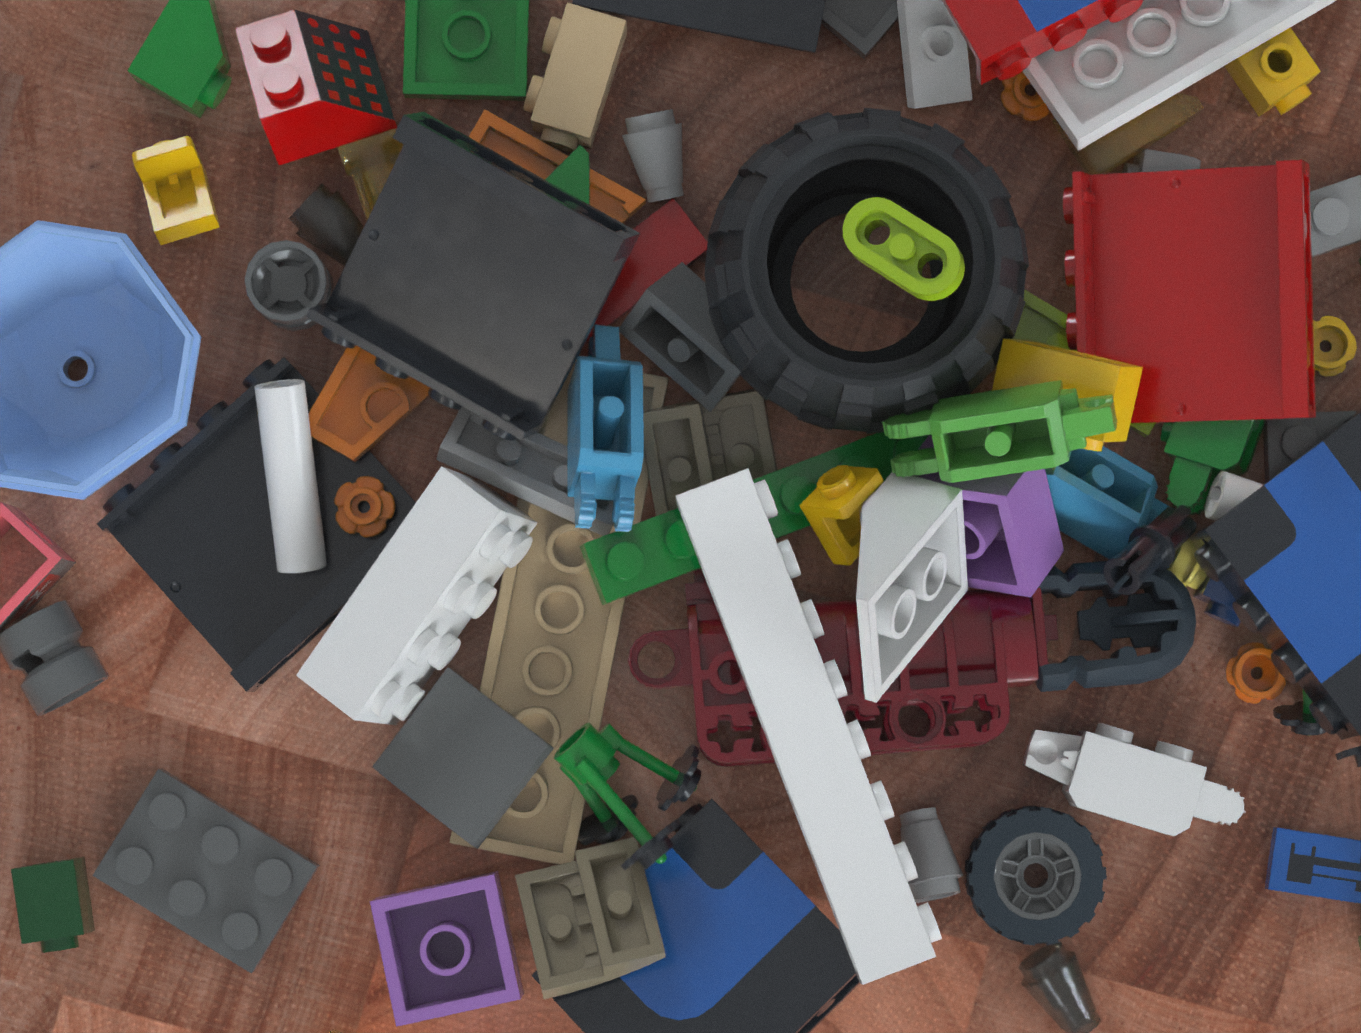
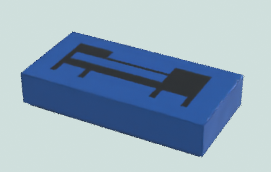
(1314, 865)

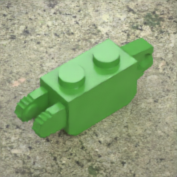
(1000, 431)

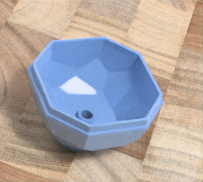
(99, 301)

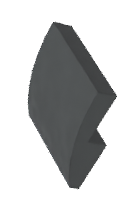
(462, 757)

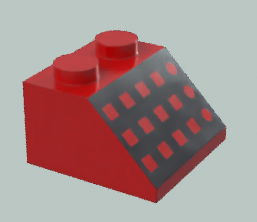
(313, 83)

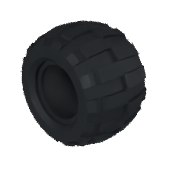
(821, 174)

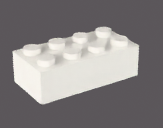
(418, 599)

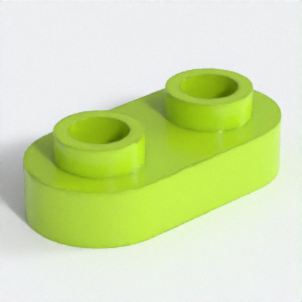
(905, 251)

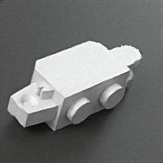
(1130, 782)

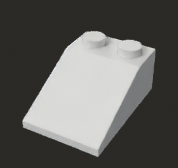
(907, 572)

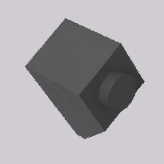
(678, 335)

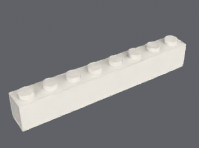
(806, 727)

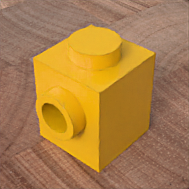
(1275, 73)

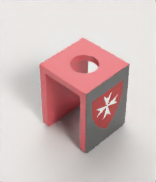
(44, 578)

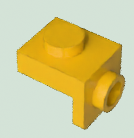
(176, 189)
(836, 508)

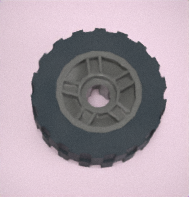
(1060, 901)

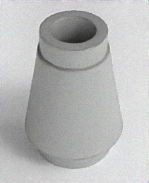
(656, 152)
(931, 855)

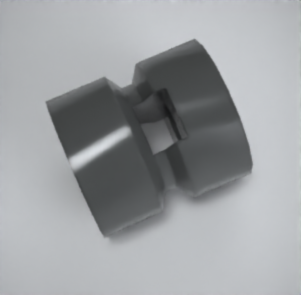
(287, 282)
(51, 658)

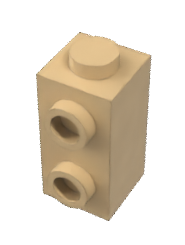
(577, 78)

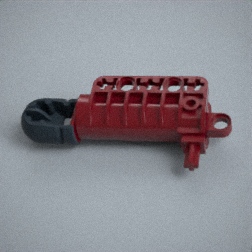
(972, 656)

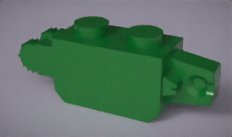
(1202, 452)

